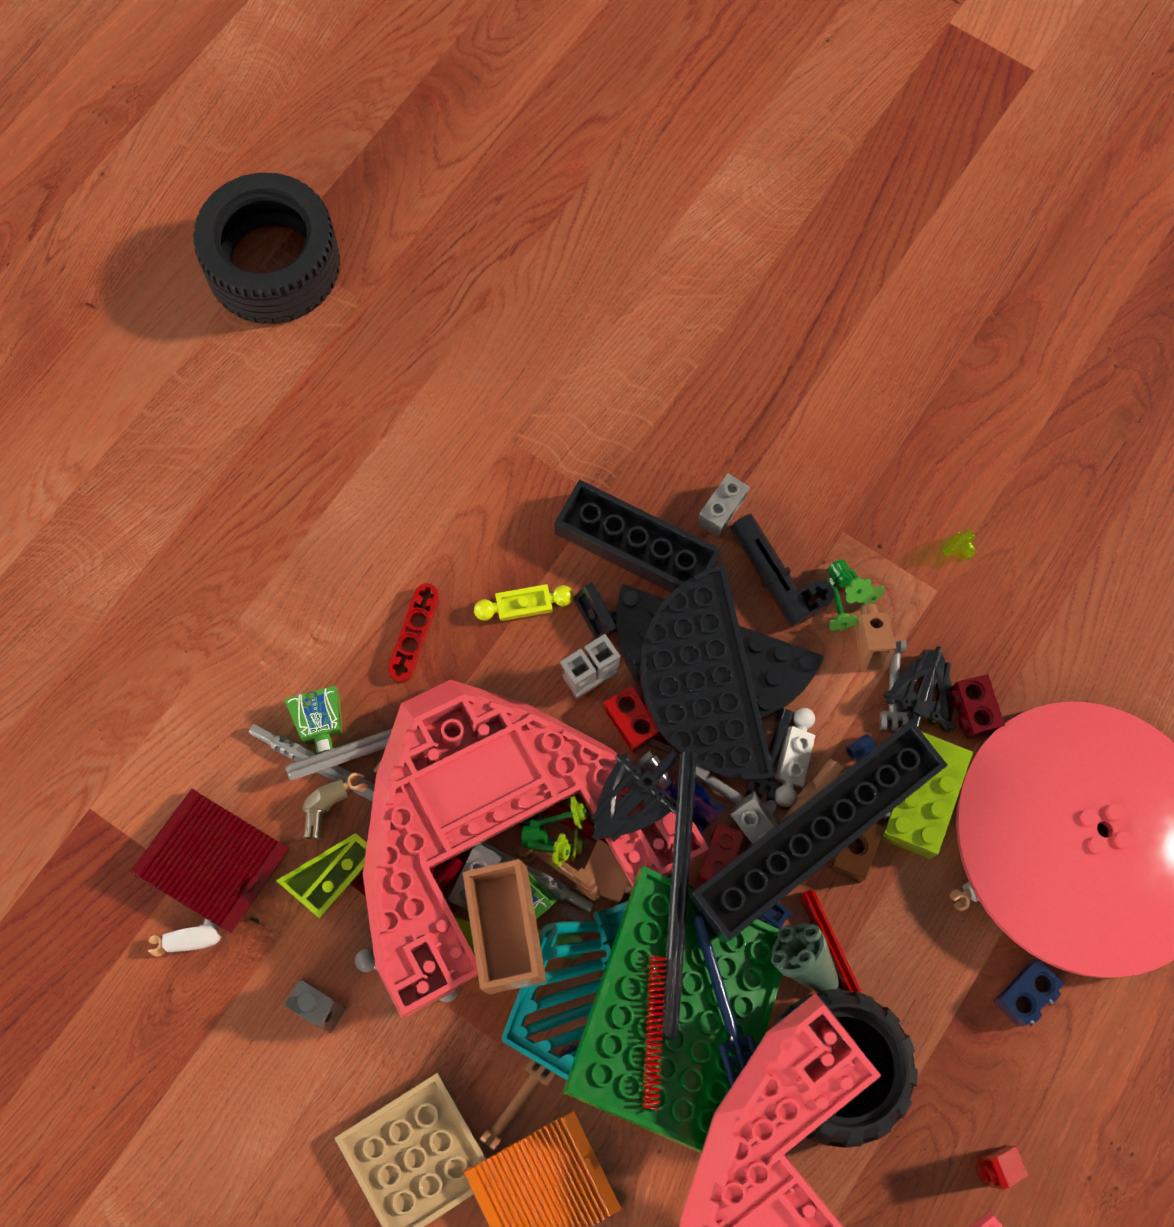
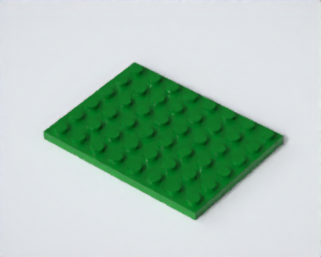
(693, 1076)

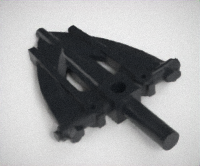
(934, 672)
(612, 819)

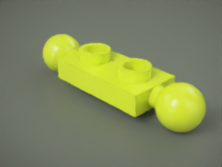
(523, 602)

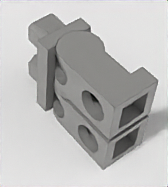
(587, 673)

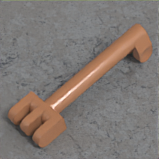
(582, 878)
(492, 1137)

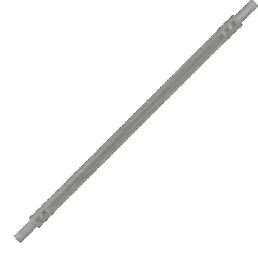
(297, 752)

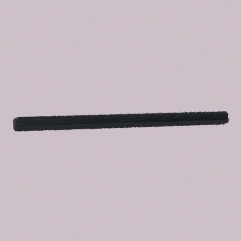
(679, 895)

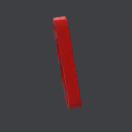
(416, 633)

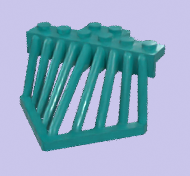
(516, 1035)

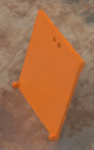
(544, 1180)

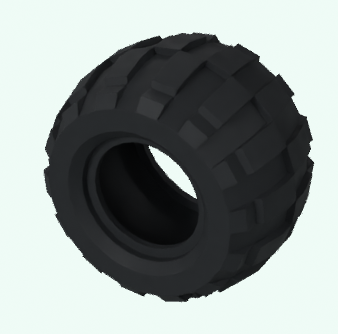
(889, 1050)

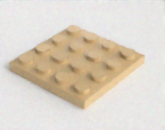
(413, 1156)

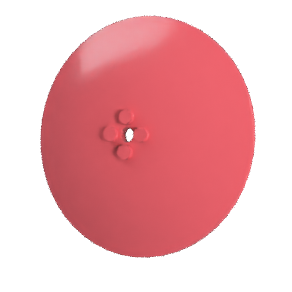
(1035, 844)

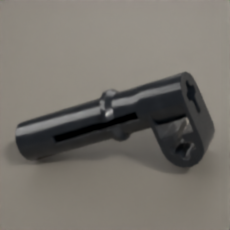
(777, 576)

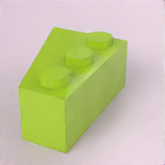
(327, 876)

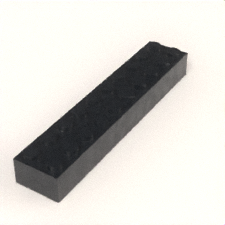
(816, 831)

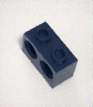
(1024, 987)

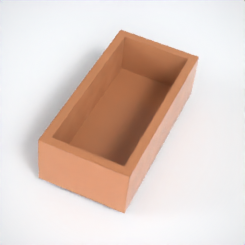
(504, 927)

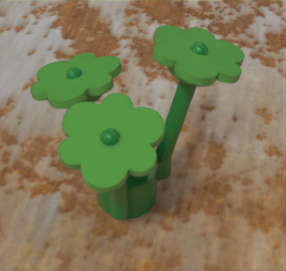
(859, 591)

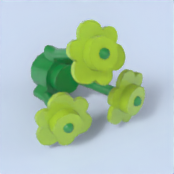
(537, 837)

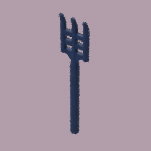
(734, 1039)

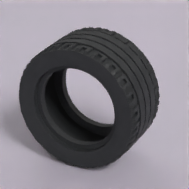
(259, 202)

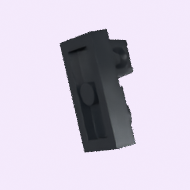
(594, 611)

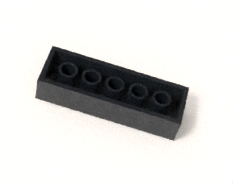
(633, 538)

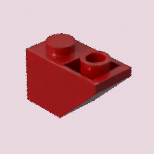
(1001, 1167)

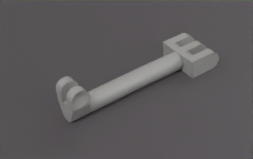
(894, 714)
(703, 775)

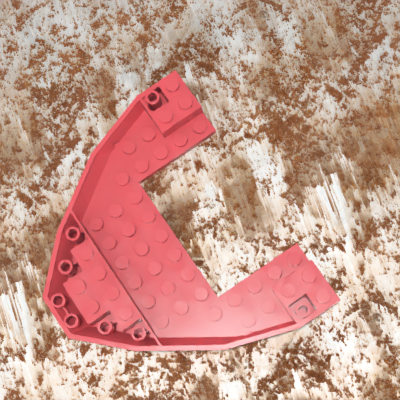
(451, 778)
(785, 1091)

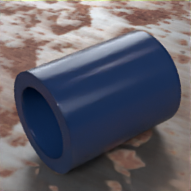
(860, 747)

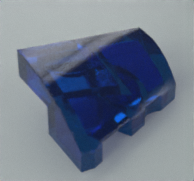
(704, 809)

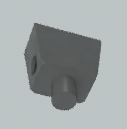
(315, 1006)

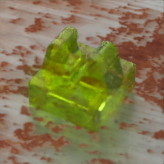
(960, 545)

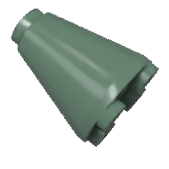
(805, 957)

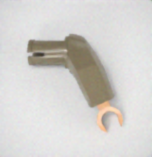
(322, 800)

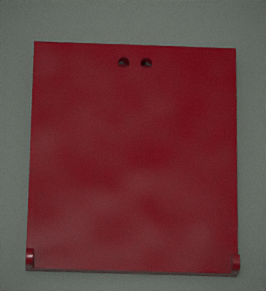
(210, 860)

